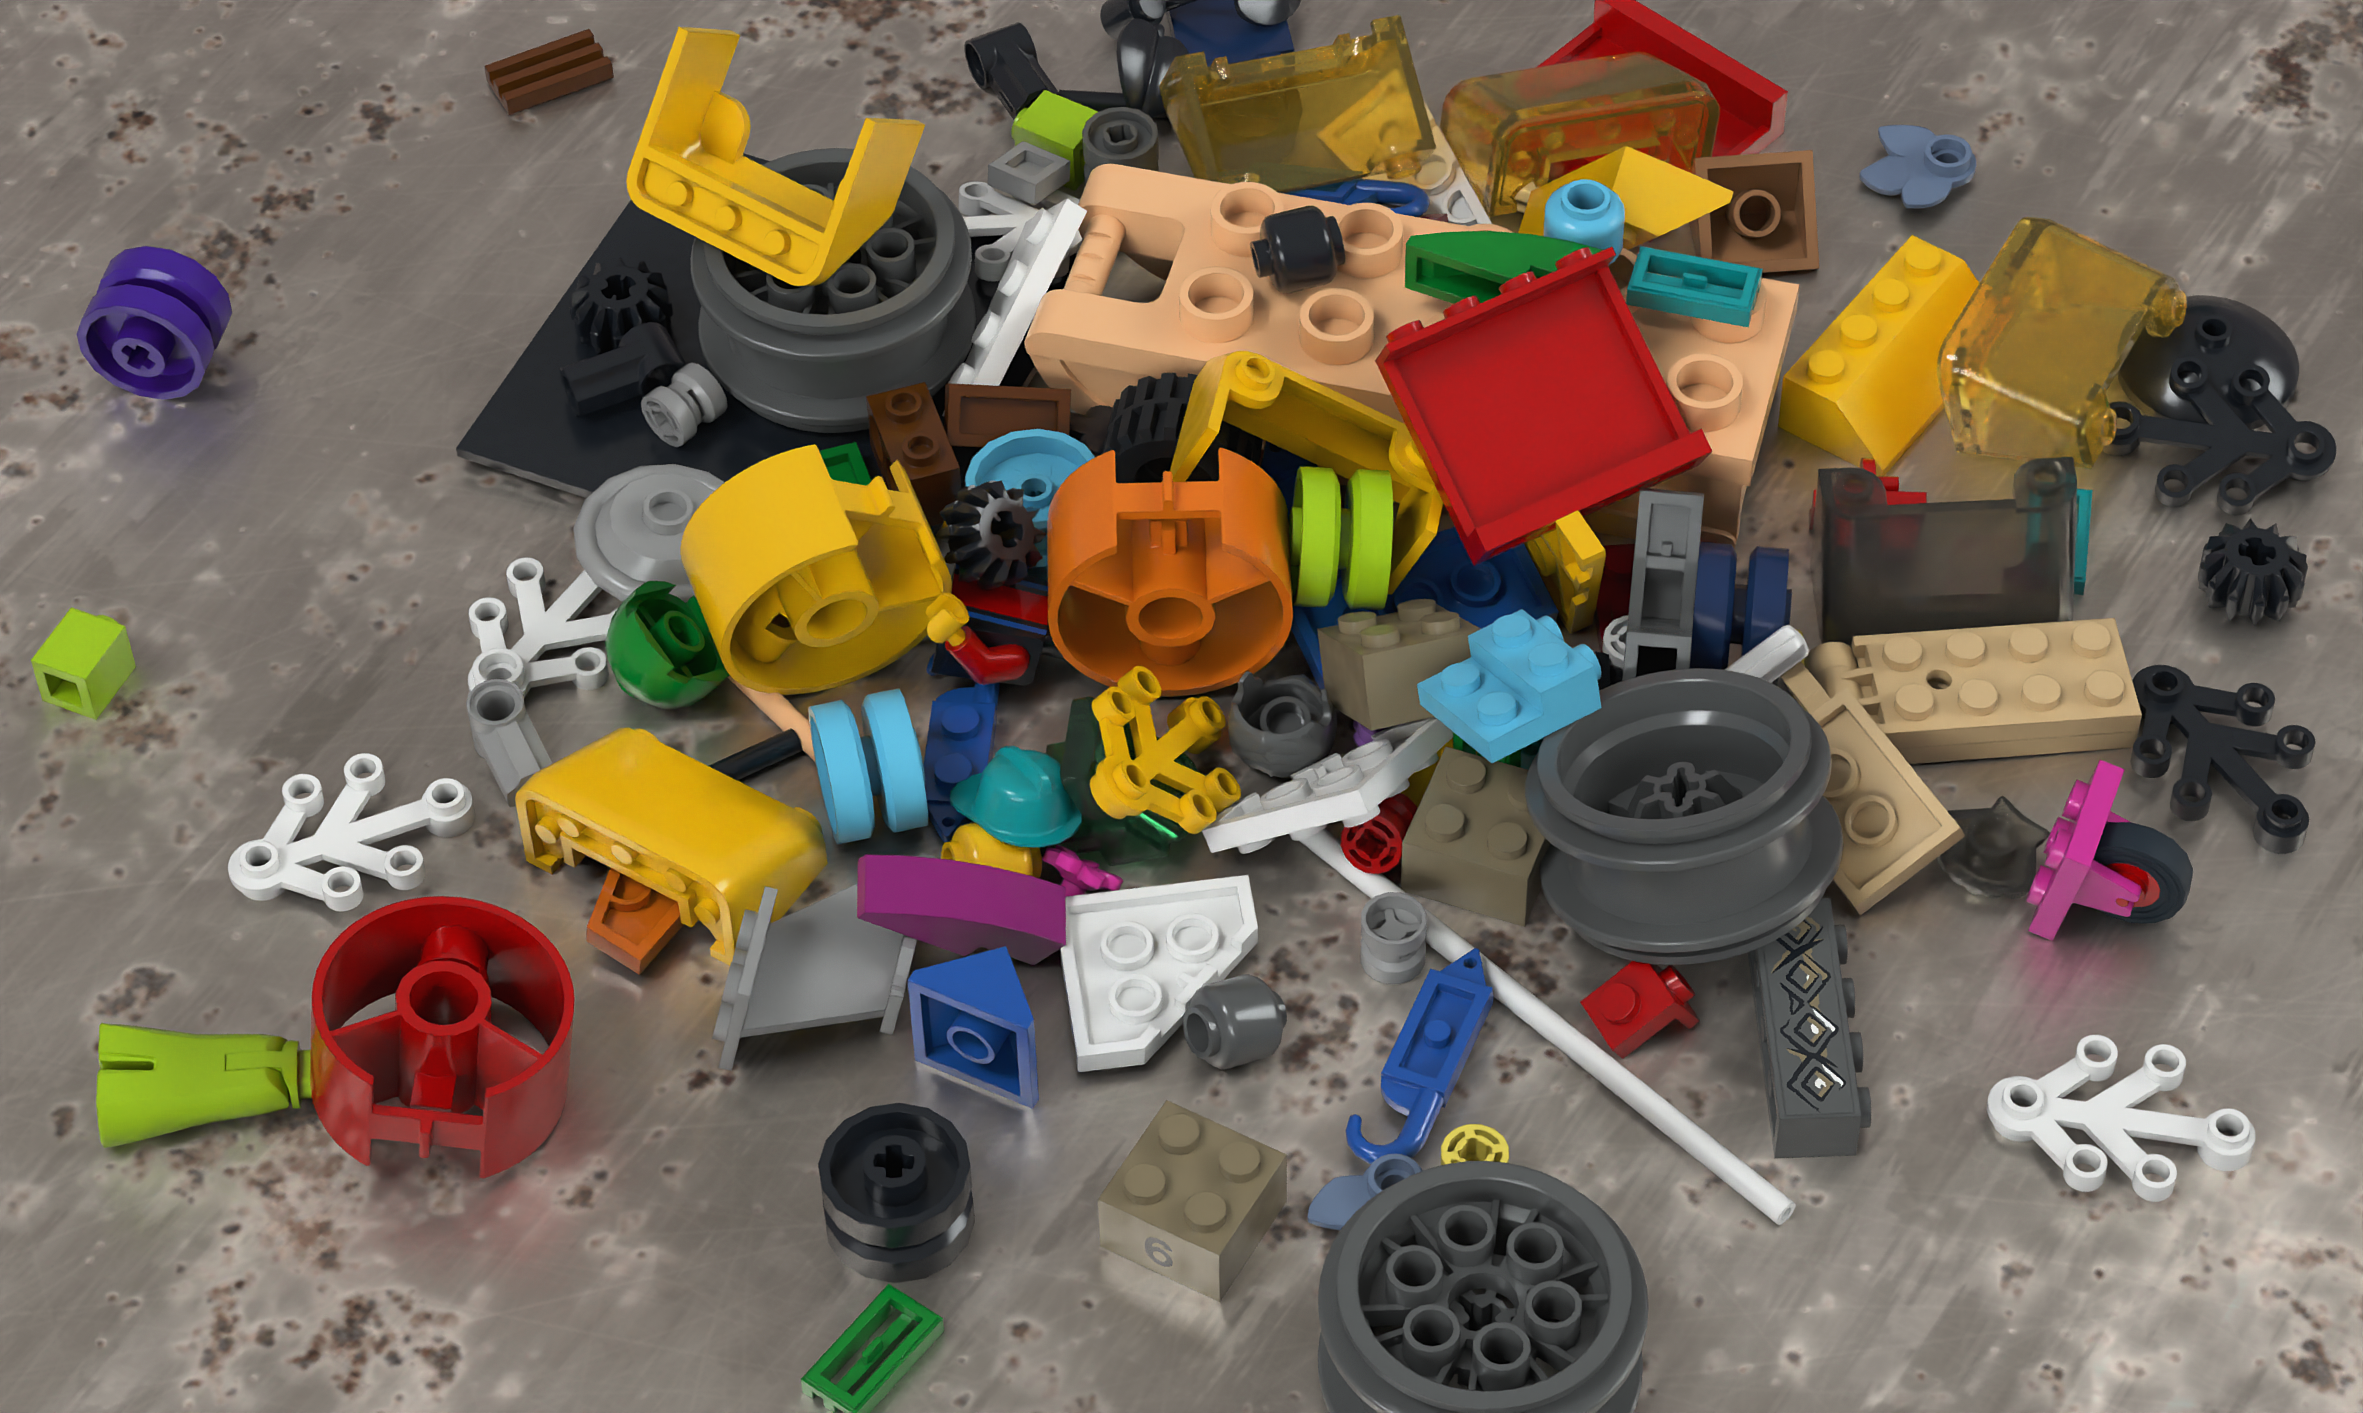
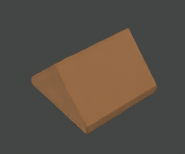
(1770, 212)

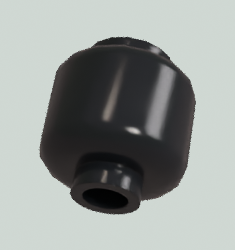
(1298, 249)

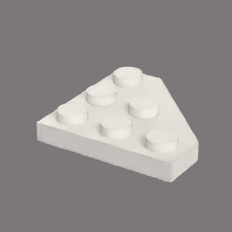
(1331, 789)
(1141, 958)

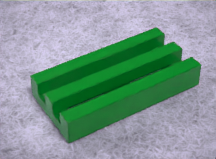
(872, 1392)

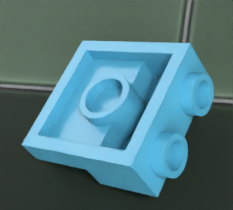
(1514, 686)

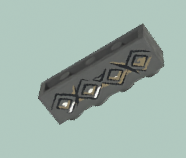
(1807, 1040)

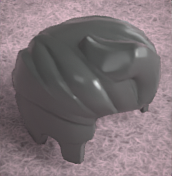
(1281, 724)

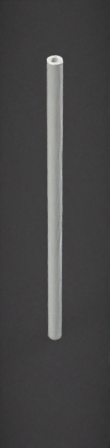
(1577, 1046)

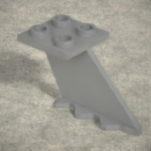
(811, 971)

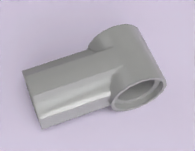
(505, 735)

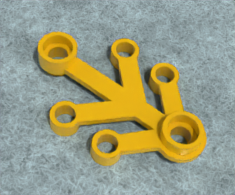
(1124, 784)

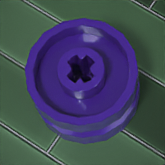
(154, 322)

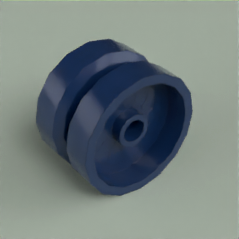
(1737, 612)

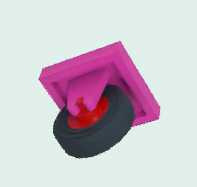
(2106, 862)

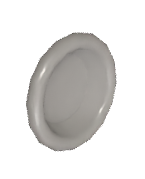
(636, 526)

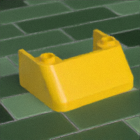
(697, 179)
(1318, 427)

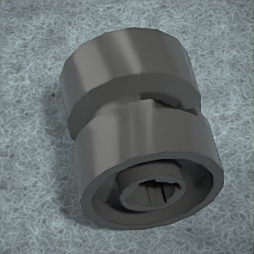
(1121, 138)

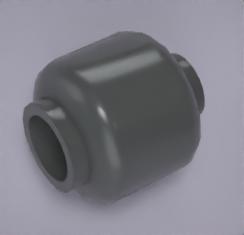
(1234, 1022)

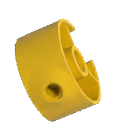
(811, 573)

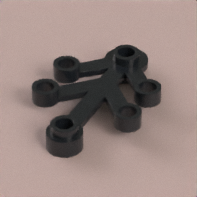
(2226, 439)
(2171, 698)

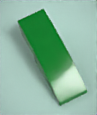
(1478, 262)

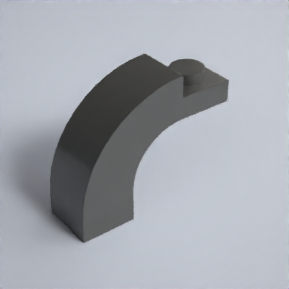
(1663, 582)

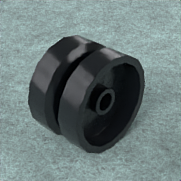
(897, 1192)

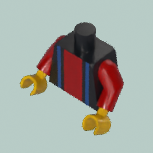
(991, 632)

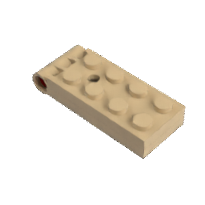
(1989, 689)

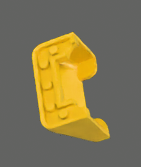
(672, 830)

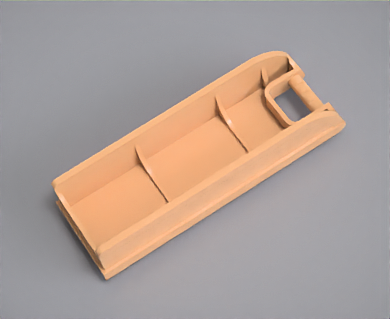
(1216, 304)

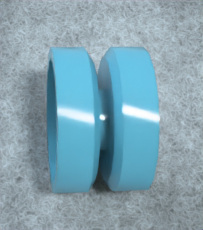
(1033, 462)
(879, 764)

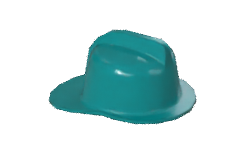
(1019, 799)

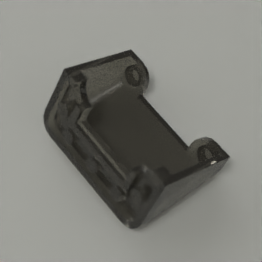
(1942, 561)

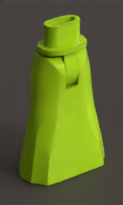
(180, 1080)

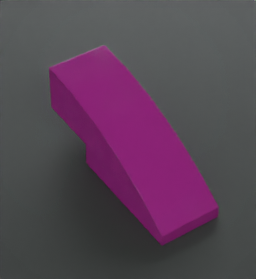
(962, 905)

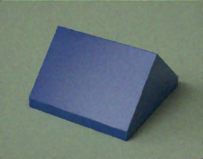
(976, 1024)

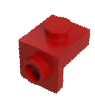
(1639, 1004)

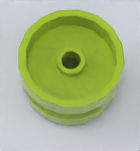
(1345, 538)

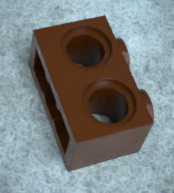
(909, 430)

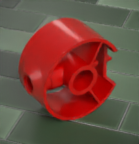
(439, 1042)

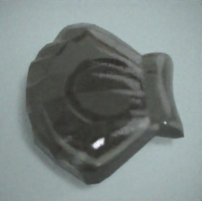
(1996, 852)

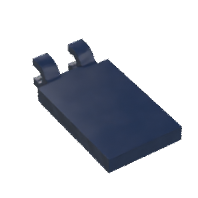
(1221, 32)

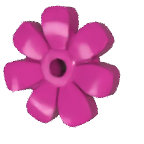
(1080, 873)

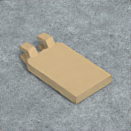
(1884, 807)

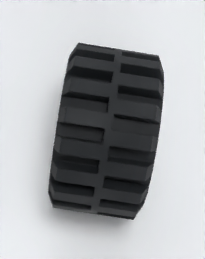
(1148, 426)

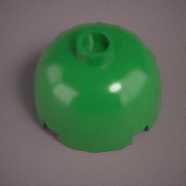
(663, 648)

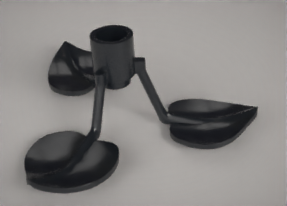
(1147, 54)

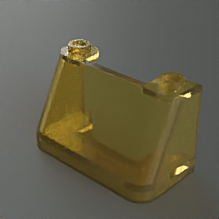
(1303, 113)
(1523, 120)
(2045, 341)

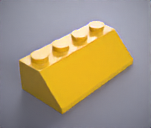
(1652, 191)
(1873, 371)

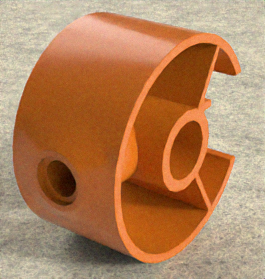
(1169, 575)

